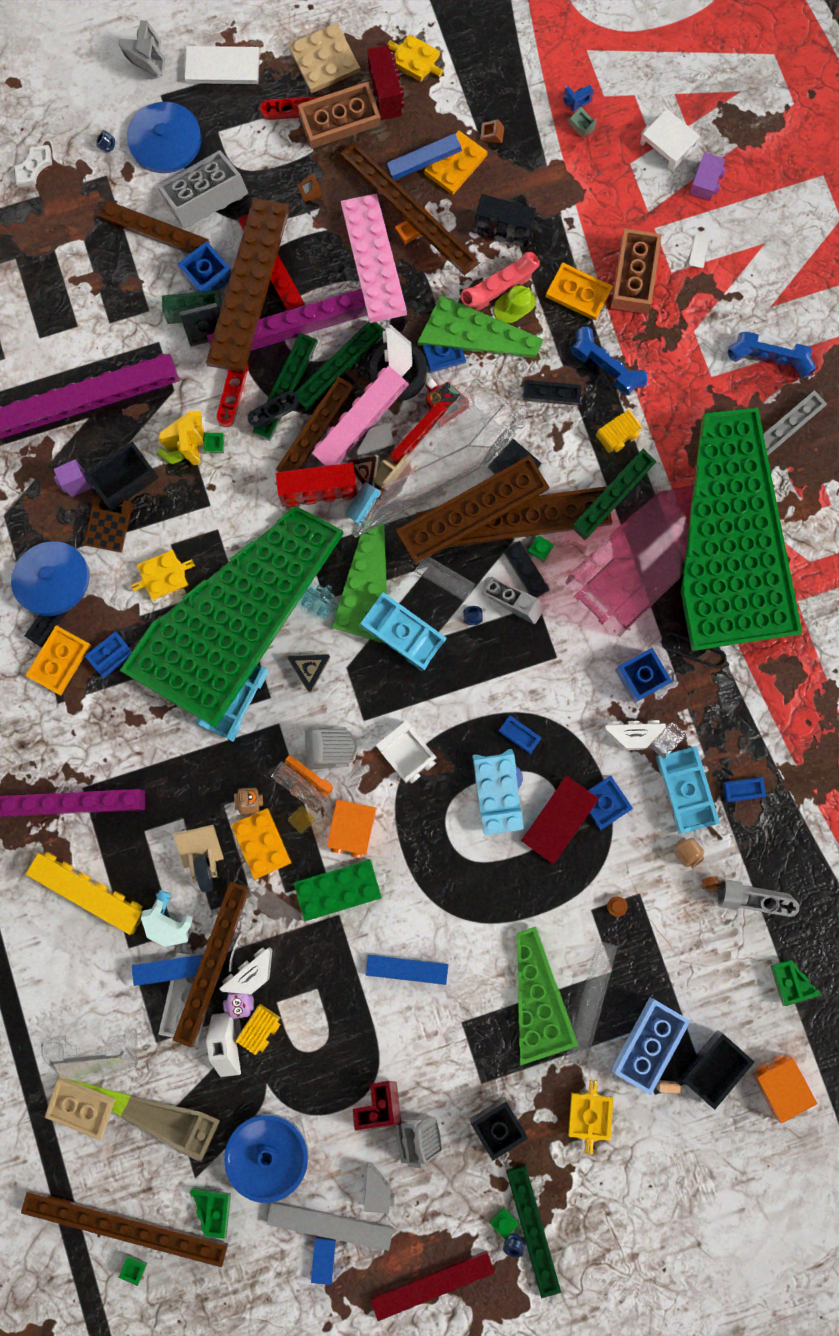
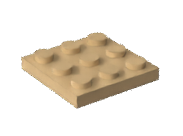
(324, 58)

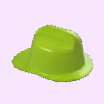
(514, 304)

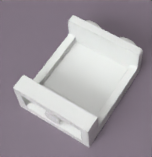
(670, 138)
(406, 752)

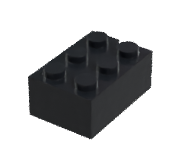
(504, 220)
(121, 476)
(716, 1069)

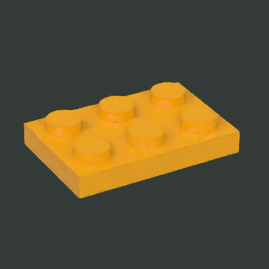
(455, 169)
(579, 291)
(58, 660)
(261, 843)

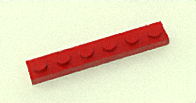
(281, 280)

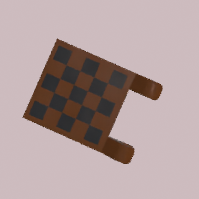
(106, 528)

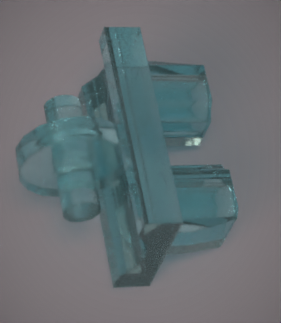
(312, 597)

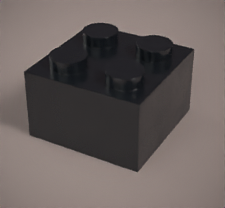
(498, 1128)

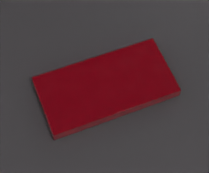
(560, 819)

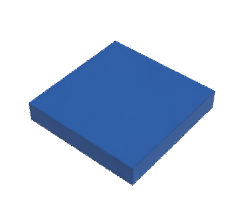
(442, 357)
(611, 803)

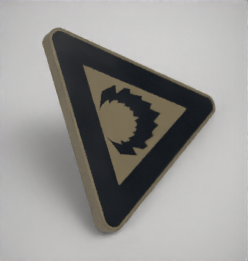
(365, 468)
(309, 668)

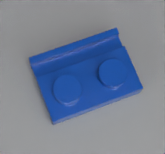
(109, 655)

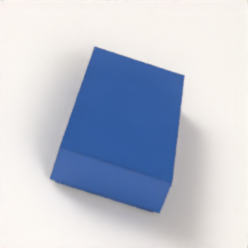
(519, 734)
(744, 789)
(323, 1261)

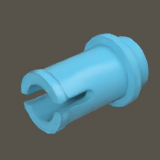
(164, 897)

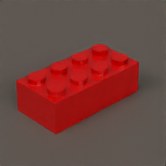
(316, 484)

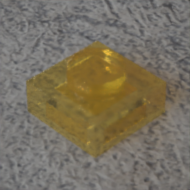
(301, 819)

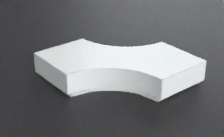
(38, 159)

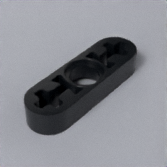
(274, 402)

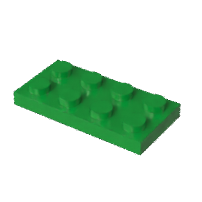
(337, 890)

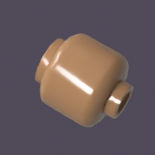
(689, 852)

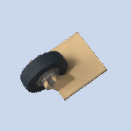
(196, 850)

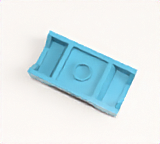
(402, 631)
(231, 721)
(688, 790)
(498, 793)

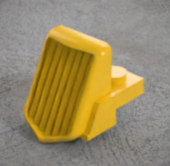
(185, 435)

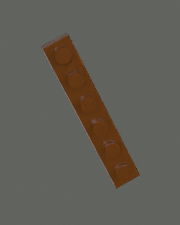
(151, 227)
(316, 426)

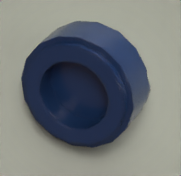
(103, 141)
(473, 615)
(514, 1245)

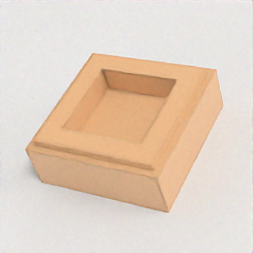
(668, 1086)

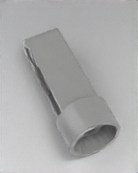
(735, 896)

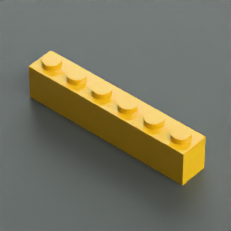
(85, 893)

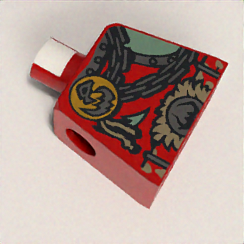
(446, 394)

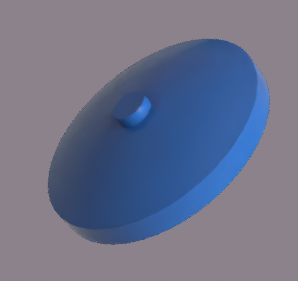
(164, 137)
(50, 578)
(266, 1158)

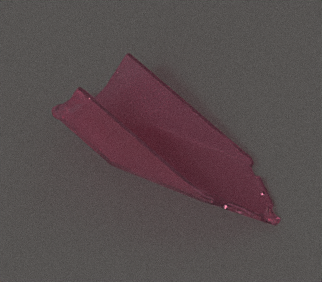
(637, 560)

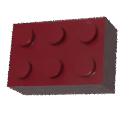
(385, 82)

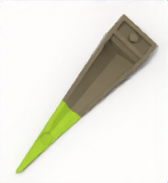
(176, 1127)

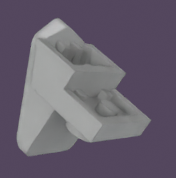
(145, 50)
(329, 748)
(418, 1141)

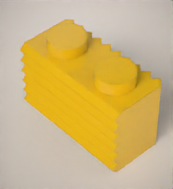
(619, 431)
(258, 1029)

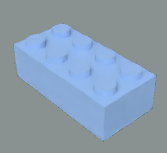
(650, 1046)

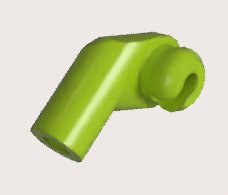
(171, 457)

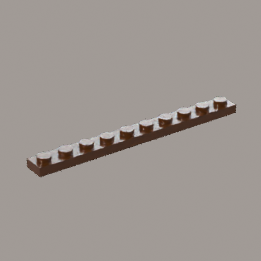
(409, 209)
(124, 1228)

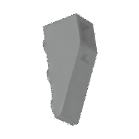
(514, 600)

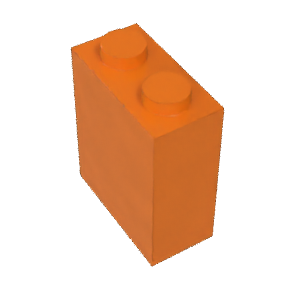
(351, 828)
(784, 1088)

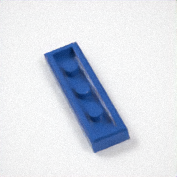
(424, 156)
(407, 969)
(166, 970)

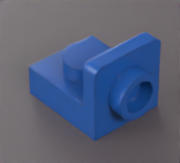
(579, 98)

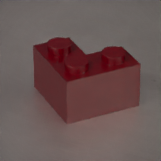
(384, 1108)

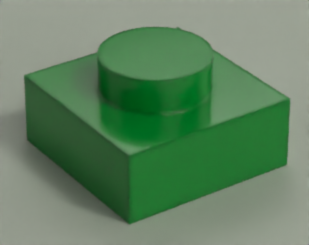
(214, 442)
(540, 548)
(504, 1222)
(133, 1270)

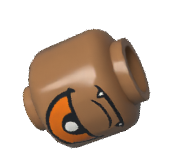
(248, 800)

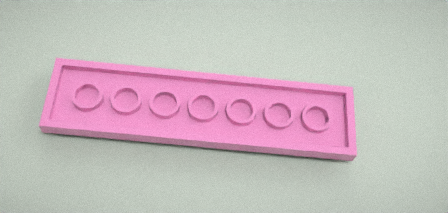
(373, 258)

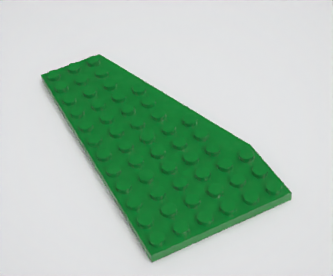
(736, 554)
(225, 625)

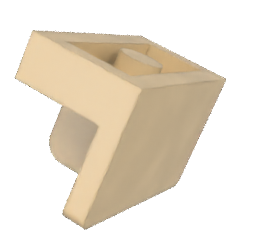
(386, 469)

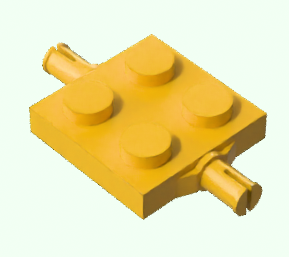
(416, 58)
(162, 575)
(590, 1116)

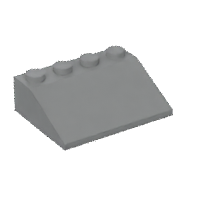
(203, 189)

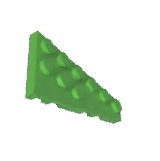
(471, 330)
(364, 583)
(542, 1013)

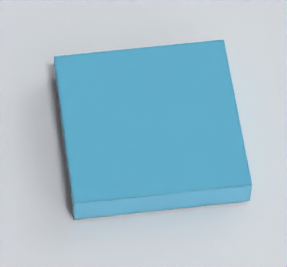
(362, 502)

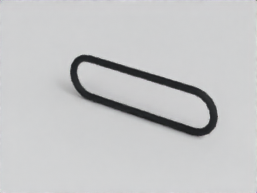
(690, 657)

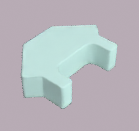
(164, 929)

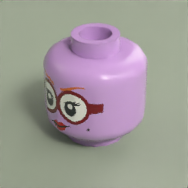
(238, 1005)

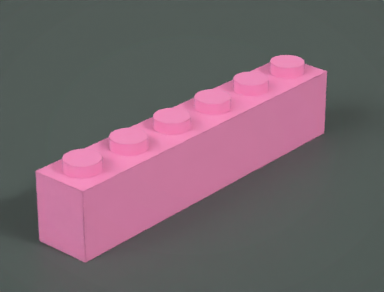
(360, 418)

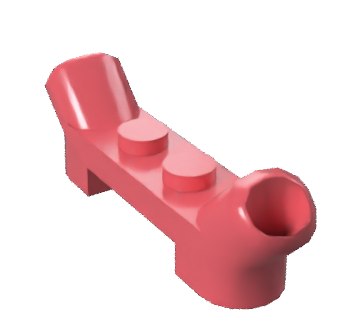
(514, 274)

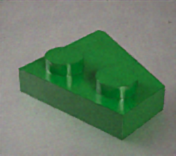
(792, 984)
(212, 1211)

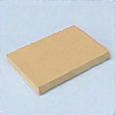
(80, 1108)

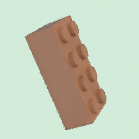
(339, 115)
(636, 271)

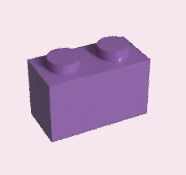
(707, 176)
(72, 478)

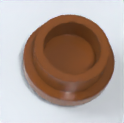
(711, 884)
(617, 906)

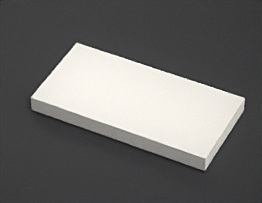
(222, 65)
(175, 1003)

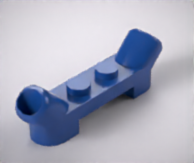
(798, 357)
(626, 380)

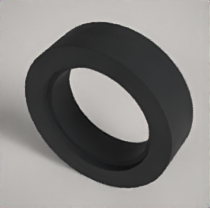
(419, 380)

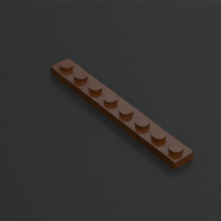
(211, 964)

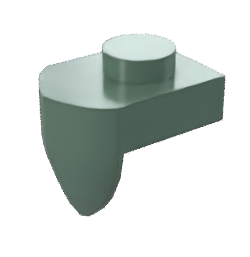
(582, 122)

